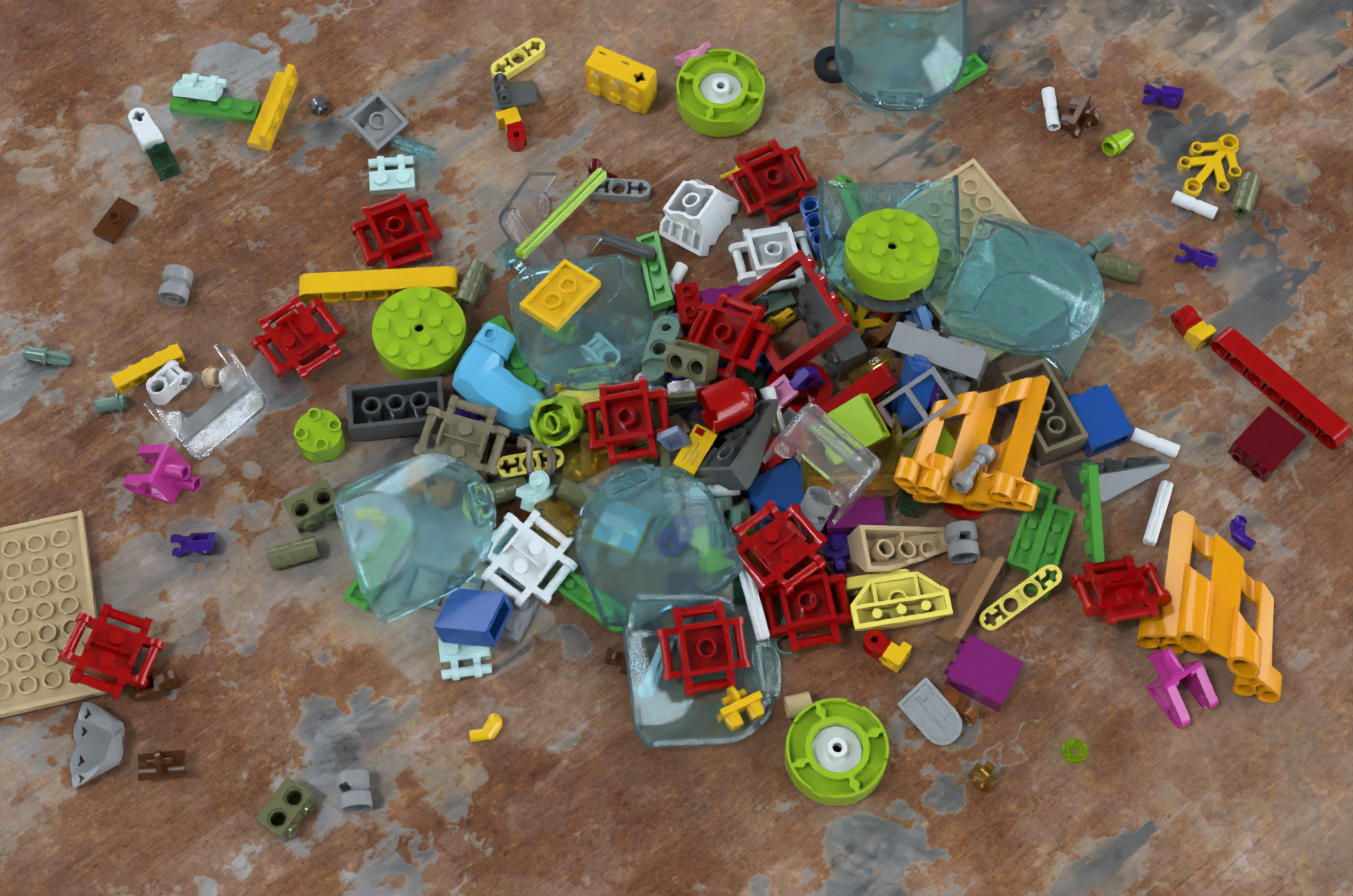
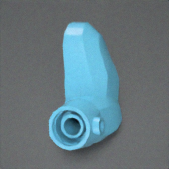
(486, 382)

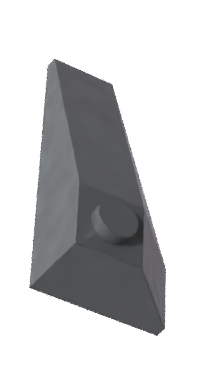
(741, 454)
(1114, 475)

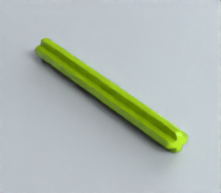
(560, 214)

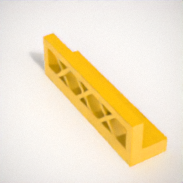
(273, 109)

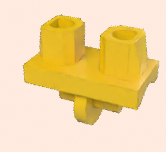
(731, 713)

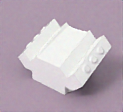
(697, 216)

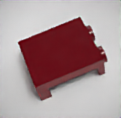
(1266, 444)

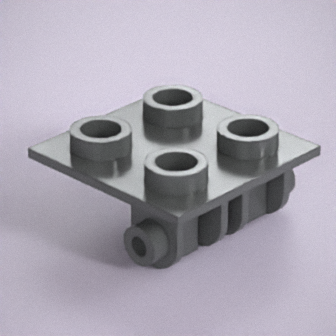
(512, 94)

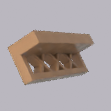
(969, 600)

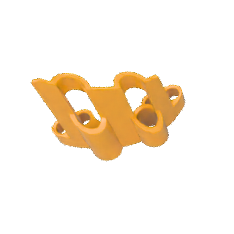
(996, 484)
(1207, 612)

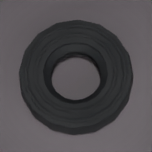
(821, 70)

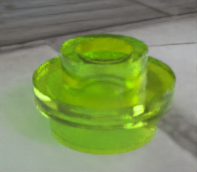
(1079, 745)

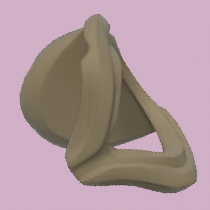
(529, 444)

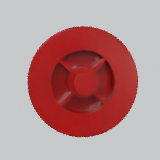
(812, 395)

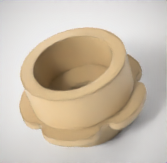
(209, 377)

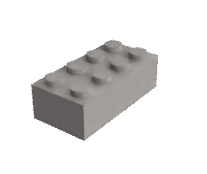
(943, 353)

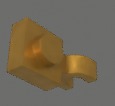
(982, 777)

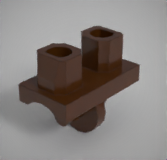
(1083, 116)
(162, 765)

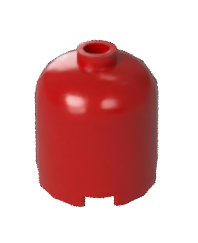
(726, 403)

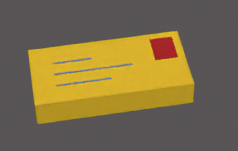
(692, 455)

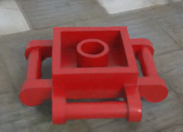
(771, 180)
(396, 231)
(731, 333)
(299, 338)
(626, 420)
(779, 547)
(1119, 593)
(808, 610)
(703, 648)
(111, 652)

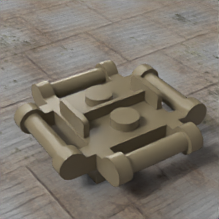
(463, 436)

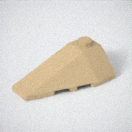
(894, 547)

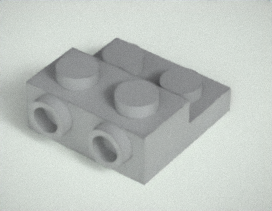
(375, 121)

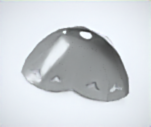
(100, 747)

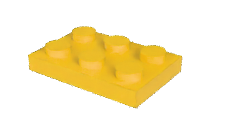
(560, 295)

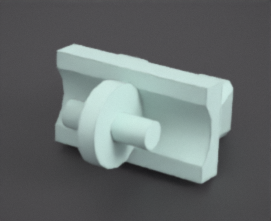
(536, 490)

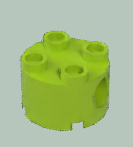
(558, 420)
(320, 435)

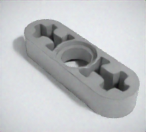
(634, 197)

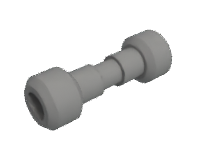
(964, 480)

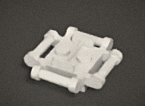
(767, 250)
(528, 559)

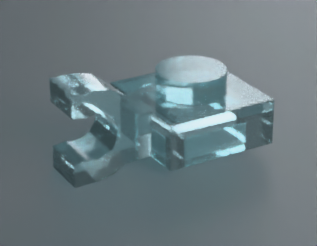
(506, 255)

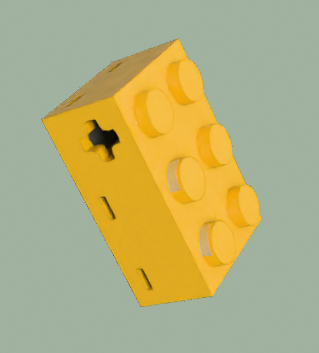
(621, 80)

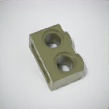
(691, 357)
(309, 501)
(280, 806)

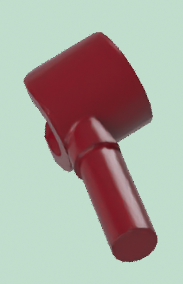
(596, 163)

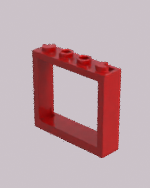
(819, 343)

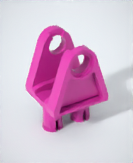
(167, 477)
(1165, 689)

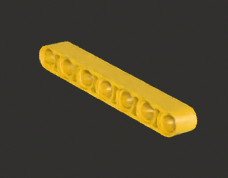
(374, 284)

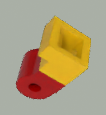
(514, 128)
(1192, 327)
(885, 650)

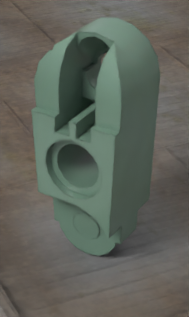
(653, 362)

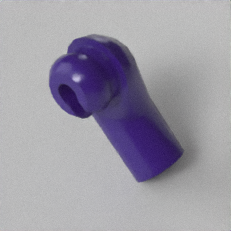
(1238, 534)

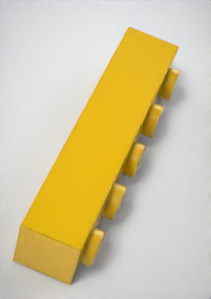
(146, 368)

